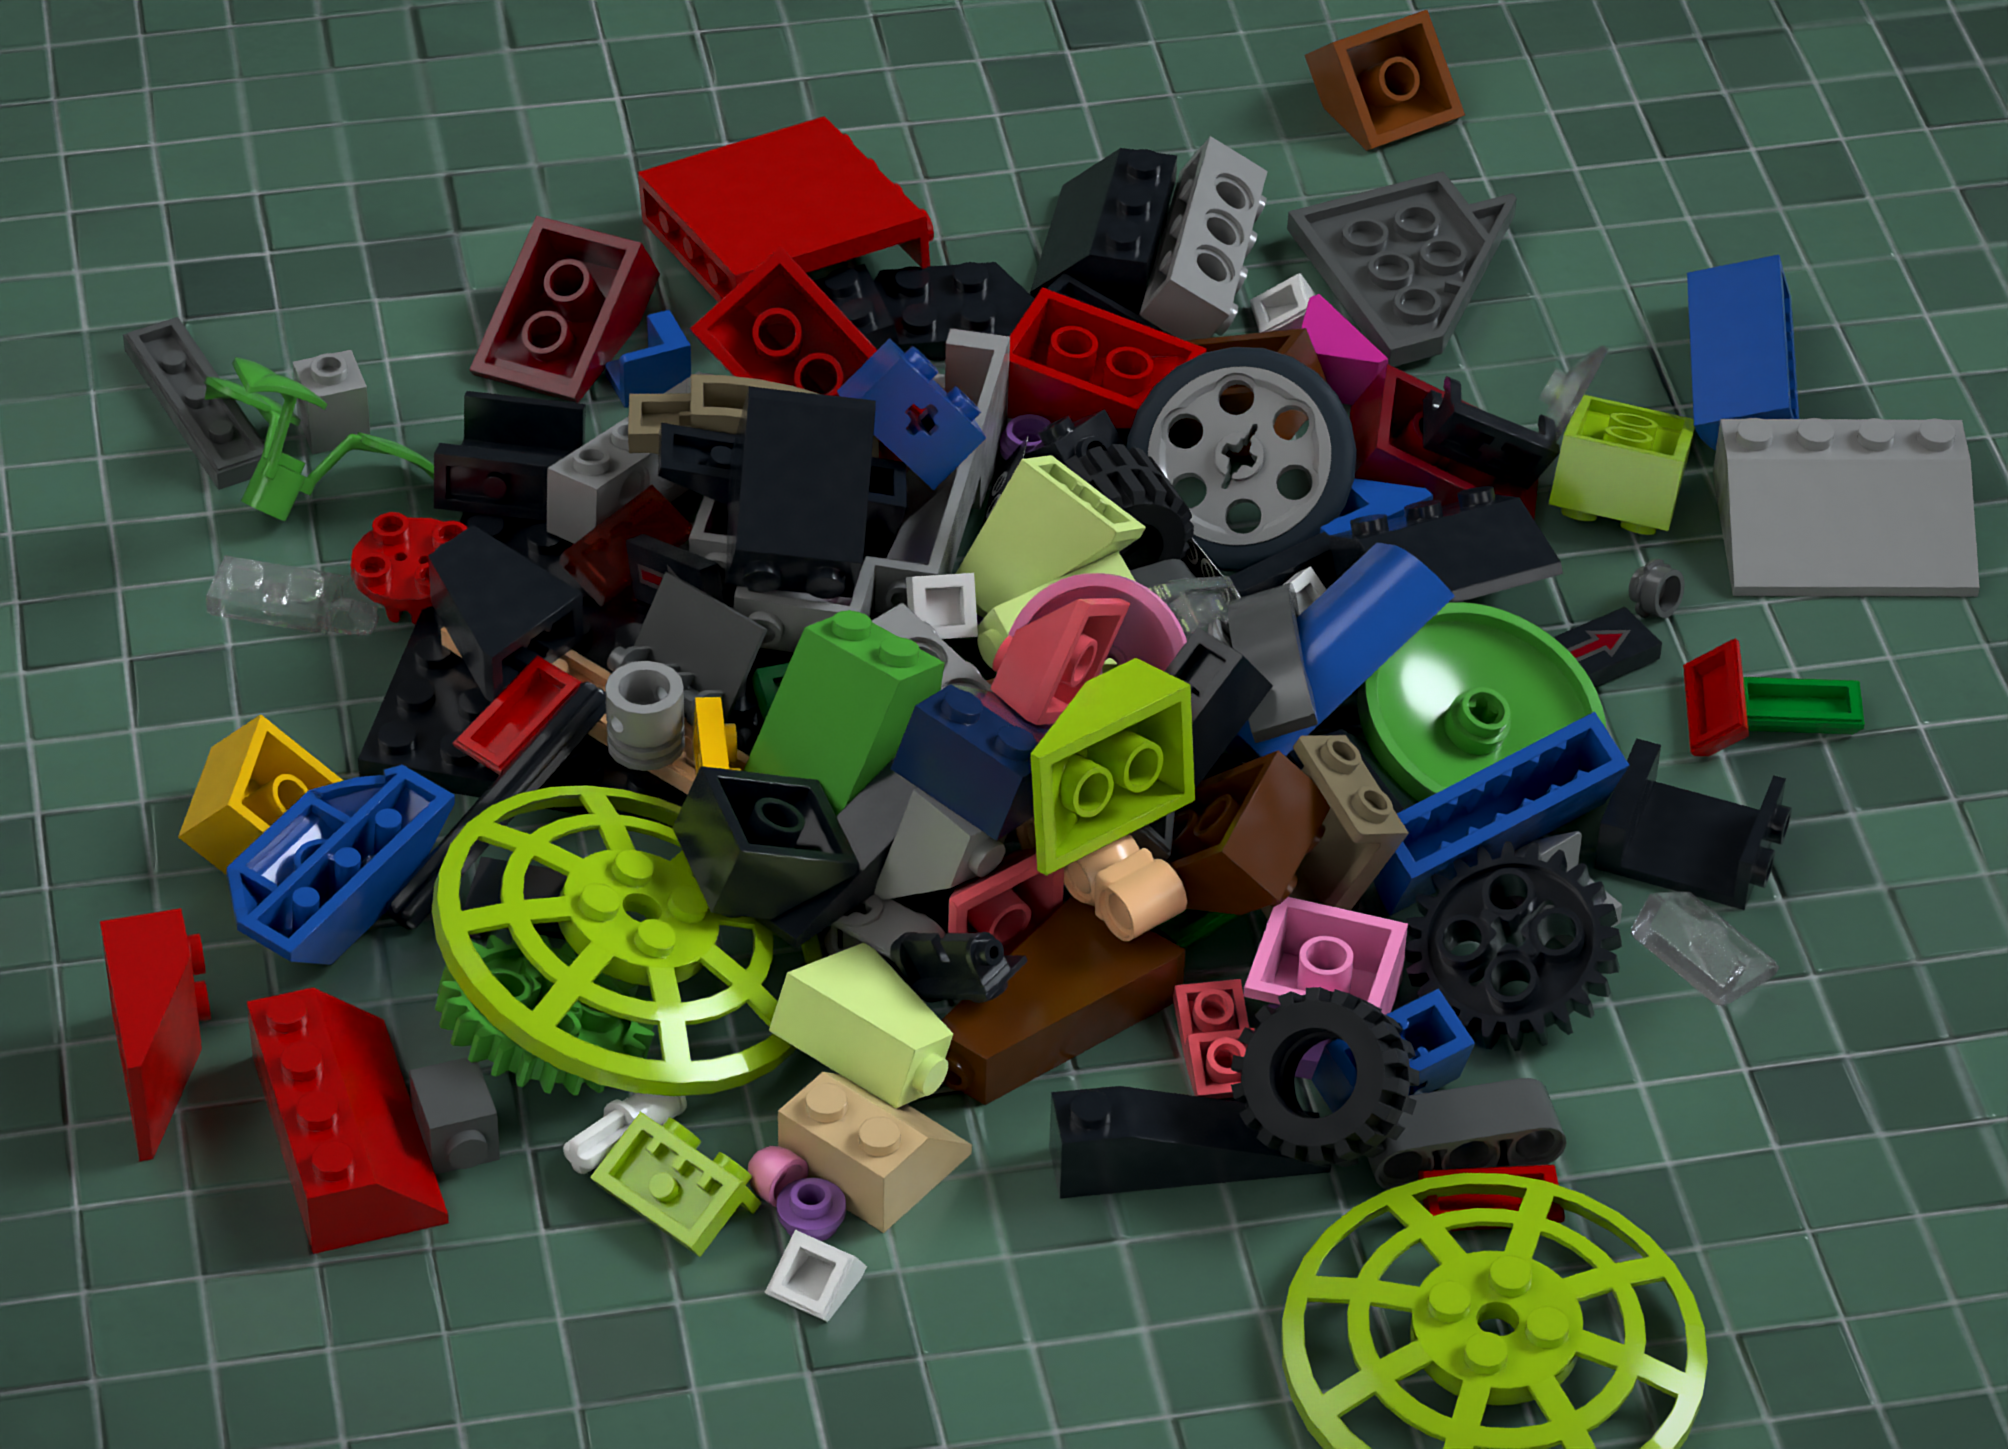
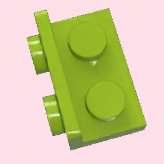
(674, 1184)

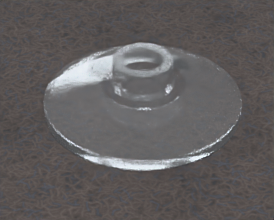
(1567, 389)

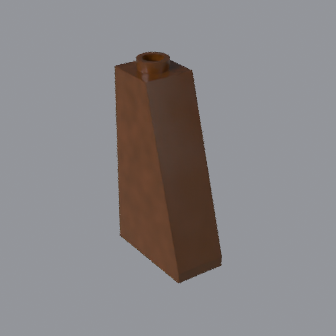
(1060, 1003)

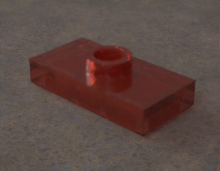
(601, 556)

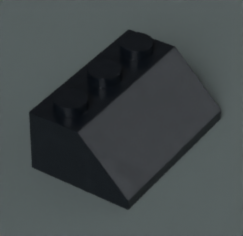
(1110, 226)
(1471, 544)

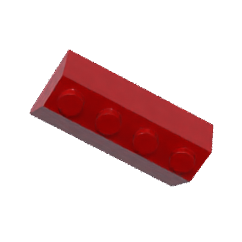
(786, 333)
(342, 1120)

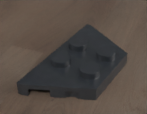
(950, 297)

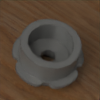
(1656, 589)

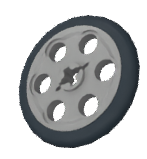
(1278, 385)

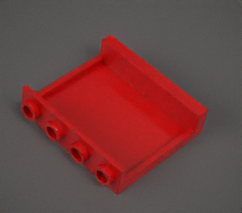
(779, 189)

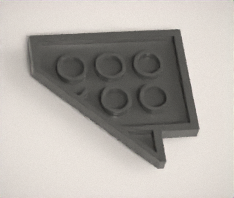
(1404, 258)

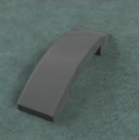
(1268, 636)

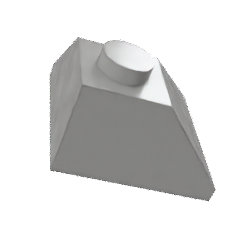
(935, 851)

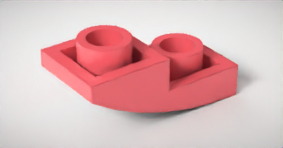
(1209, 1028)

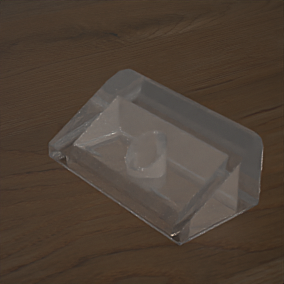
(1701, 946)

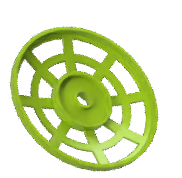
(594, 921)
(1491, 1286)

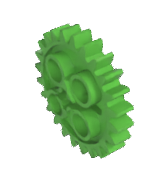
(530, 987)

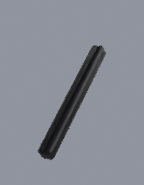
(524, 774)

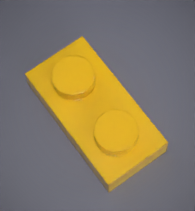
(713, 740)

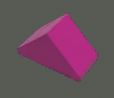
(1343, 352)

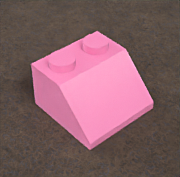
(1328, 949)

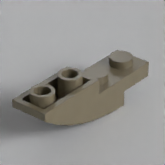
(712, 405)

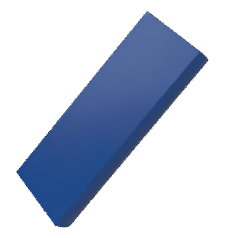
(1741, 344)
(1355, 632)
(1504, 802)

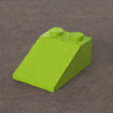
(1622, 464)
(1112, 762)

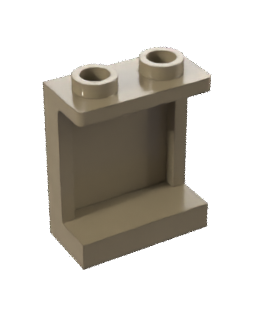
(1359, 827)

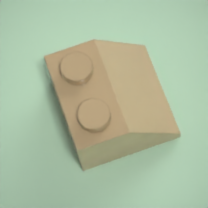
(868, 1148)

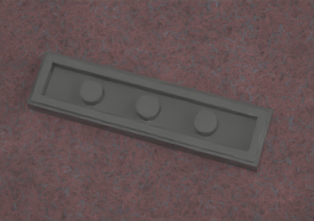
(213, 427)

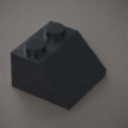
(761, 841)

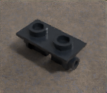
(955, 966)

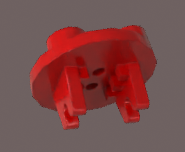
(393, 561)

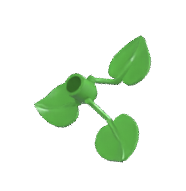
(277, 474)

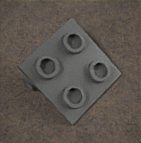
(700, 640)

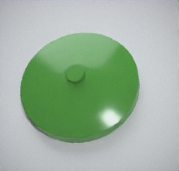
(1469, 696)

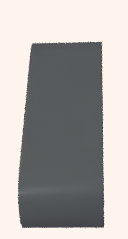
(1472, 1128)

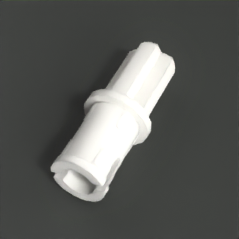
(594, 1143)

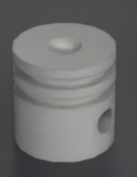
(645, 715)

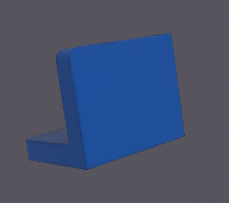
(656, 367)

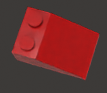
(1086, 361)
(155, 1014)

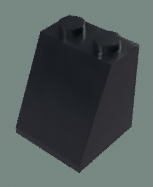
(799, 492)

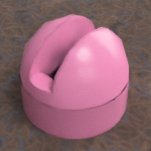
(773, 1170)

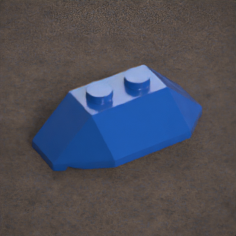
(335, 862)

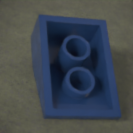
(972, 757)

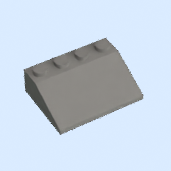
(1846, 507)

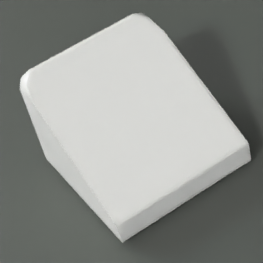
(1282, 305)
(814, 1276)

